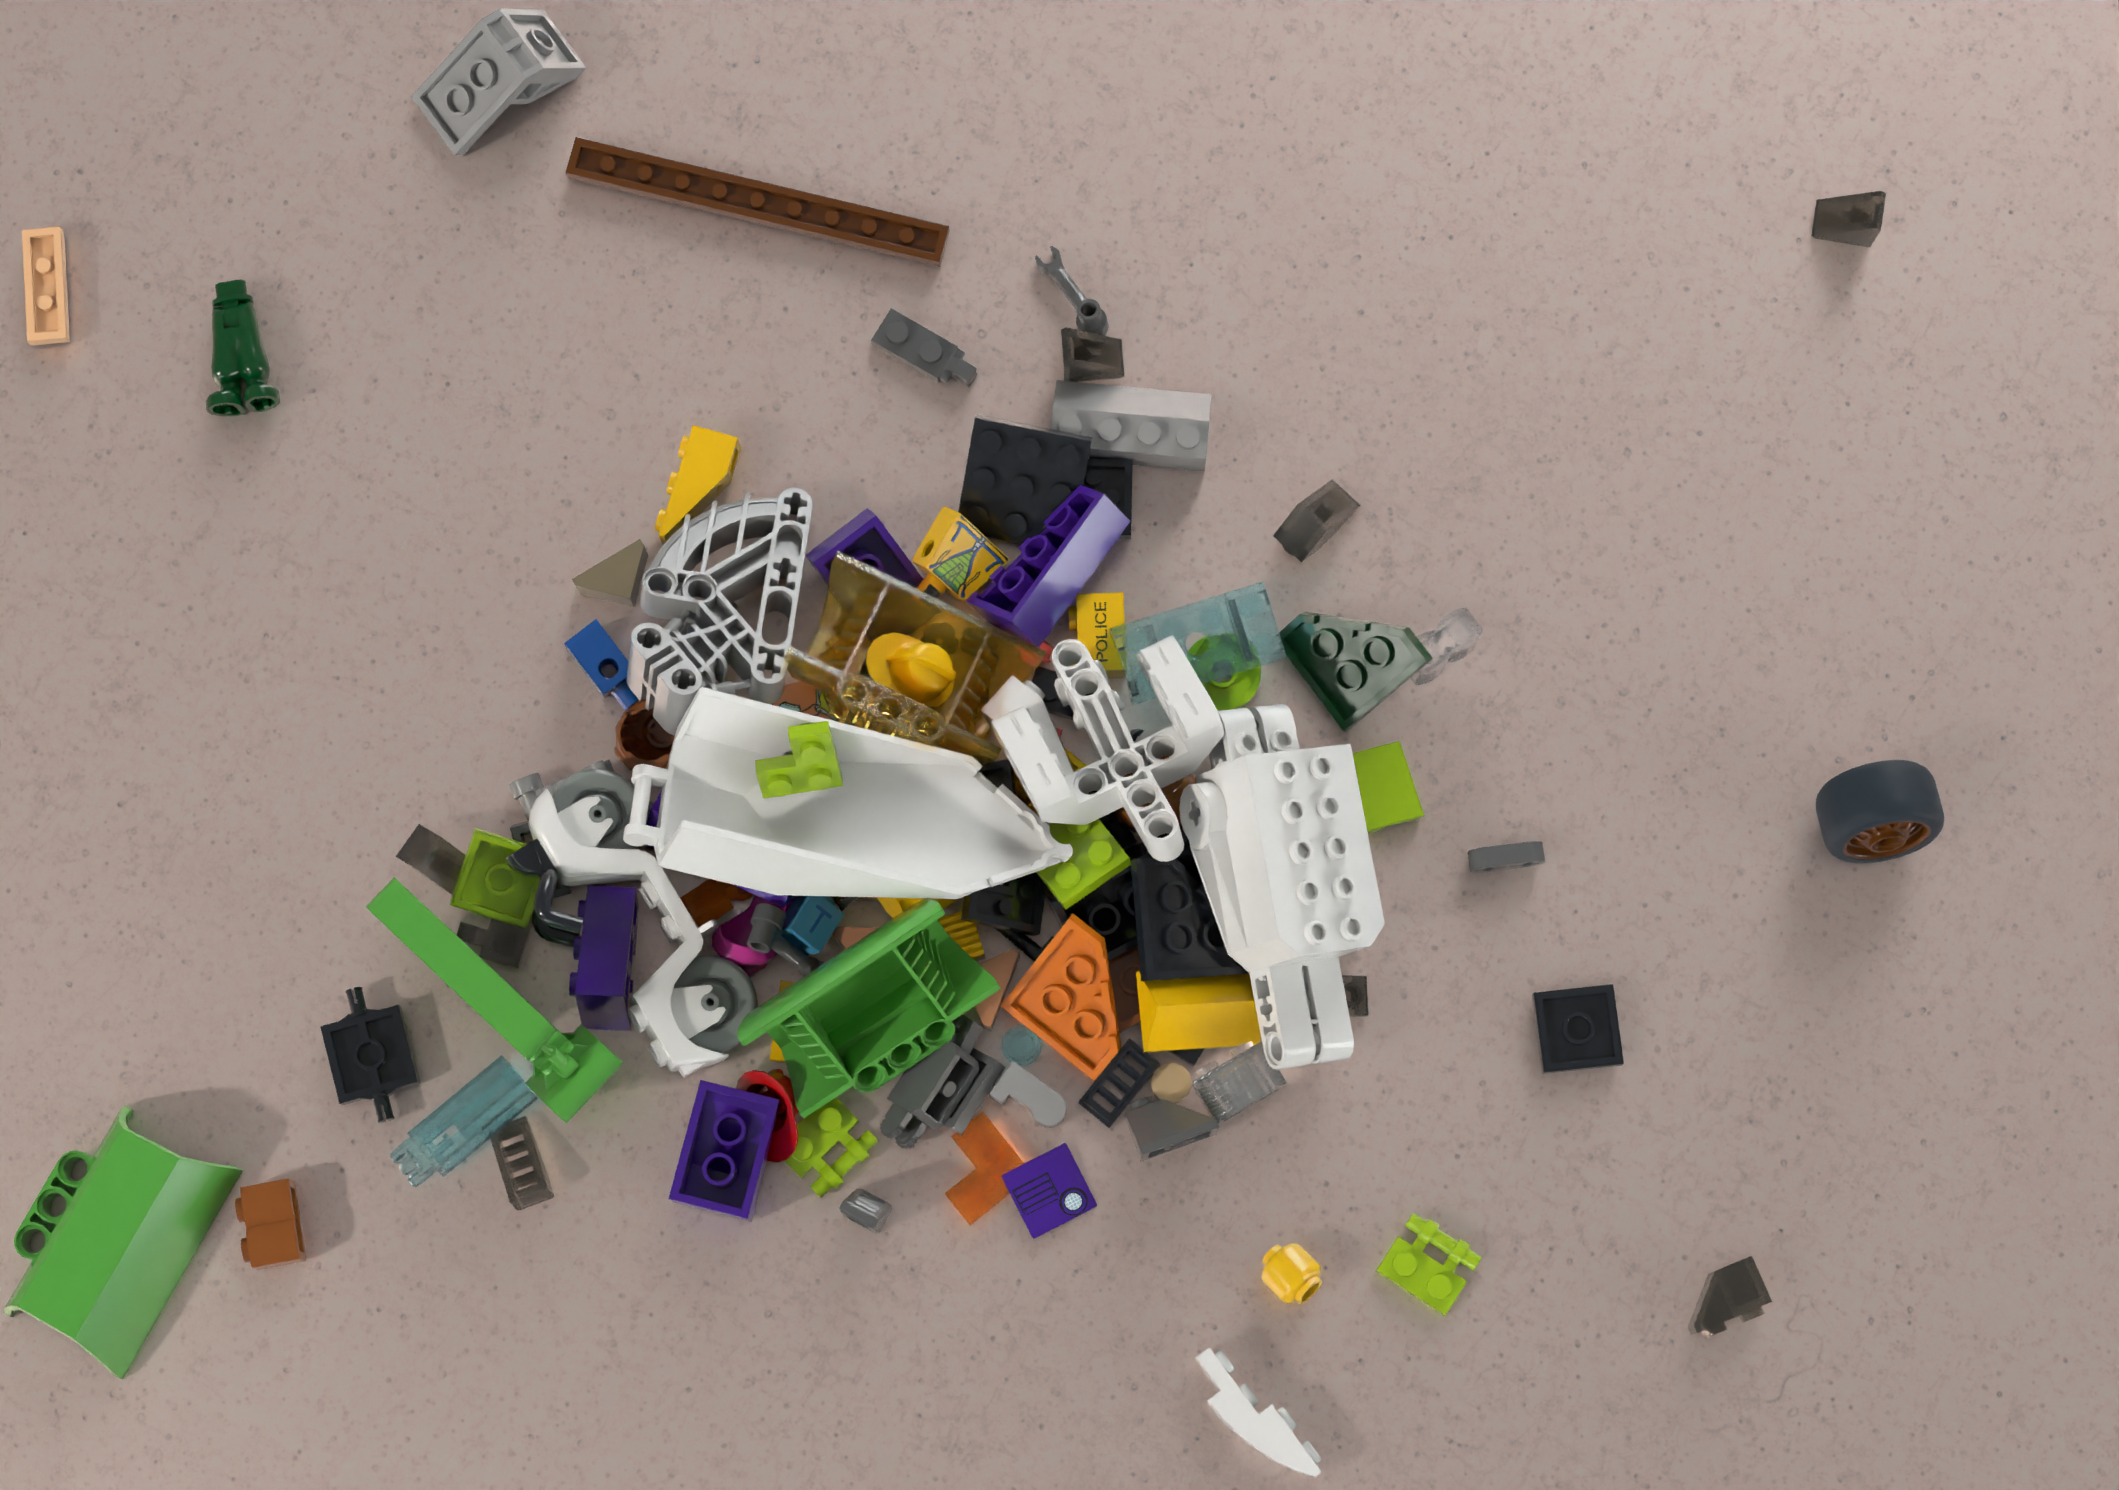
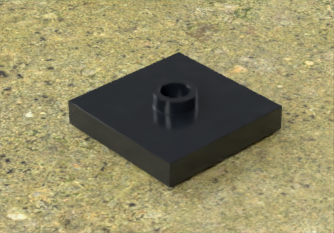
(1577, 1029)

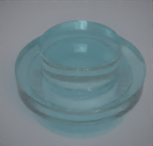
(1021, 1045)

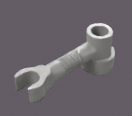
(530, 787)

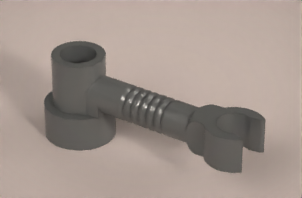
(1090, 315)
(767, 935)

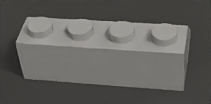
(1136, 423)

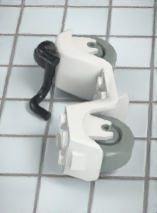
(691, 1000)

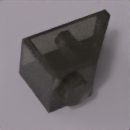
(1316, 520)
(432, 858)

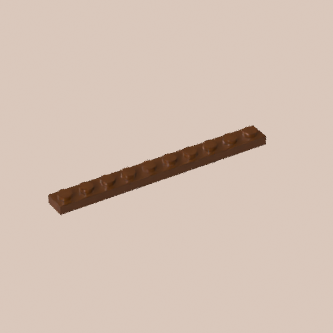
(757, 202)

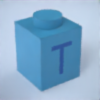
(811, 922)

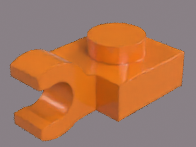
(712, 900)

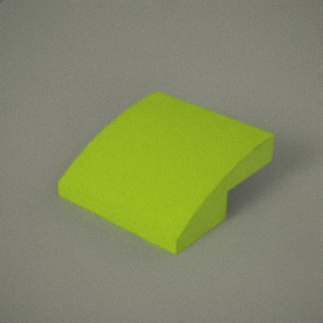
(1386, 787)

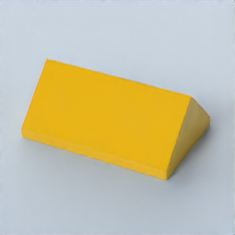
(1197, 1013)

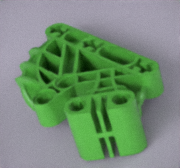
(565, 1065)

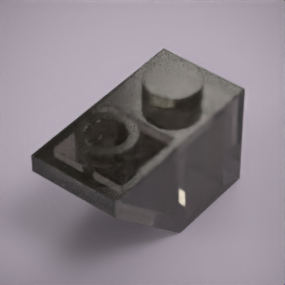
(1728, 1294)

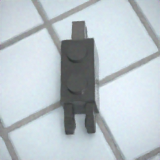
(932, 1087)

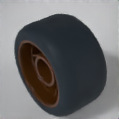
(1879, 811)

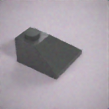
(1165, 1126)

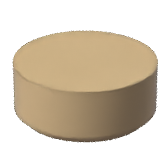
(1171, 1082)

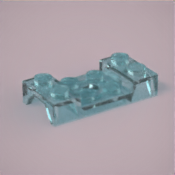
(1237, 630)

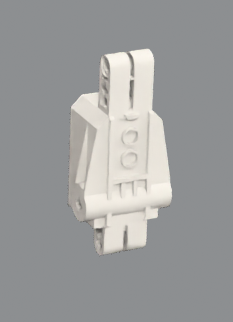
(1286, 876)

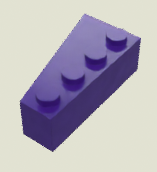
(1051, 567)

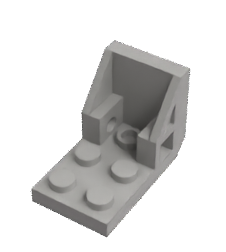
(499, 63)

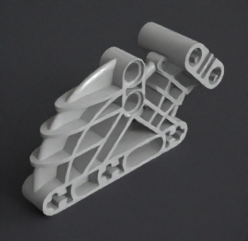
(673, 666)

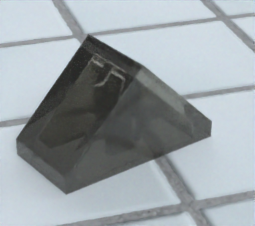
(1849, 218)
(1090, 356)

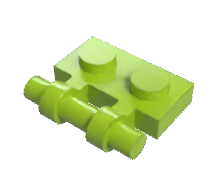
(819, 1135)
(1422, 1275)

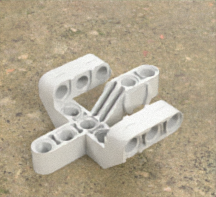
(1187, 742)

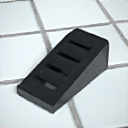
(1141, 1057)

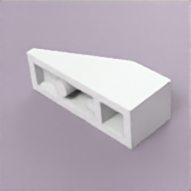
(1018, 694)

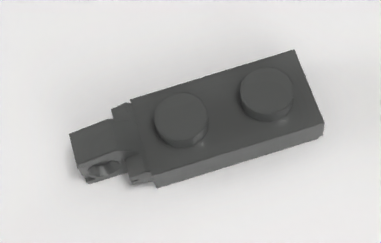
(922, 349)

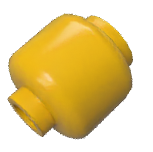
(1291, 1273)

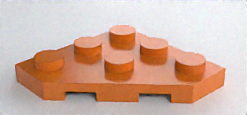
(1071, 998)

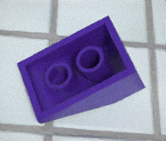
(869, 543)
(725, 1151)

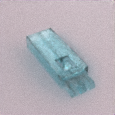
(477, 1112)

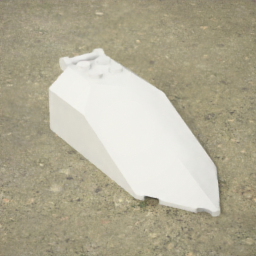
(897, 828)

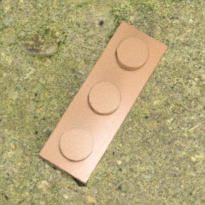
(45, 286)

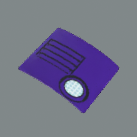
(1049, 1190)

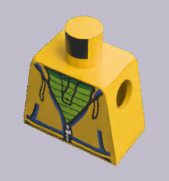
(956, 557)

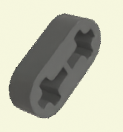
(1506, 857)

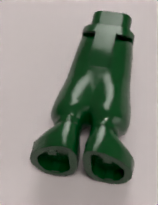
(238, 355)

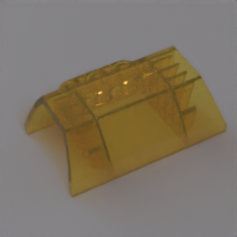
(871, 603)

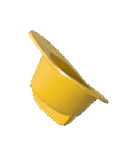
(911, 668)

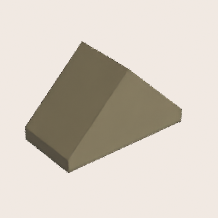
(616, 577)

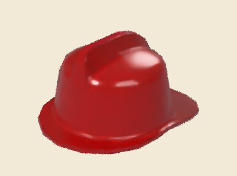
(777, 1086)

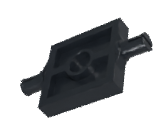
(370, 1054)

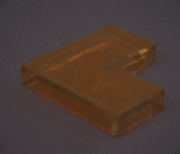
(991, 1158)

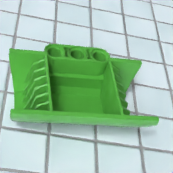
(871, 1008)
(117, 1242)

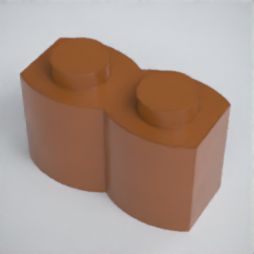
(271, 1224)

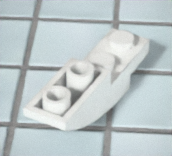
(1266, 1432)

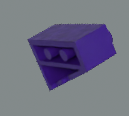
(605, 957)

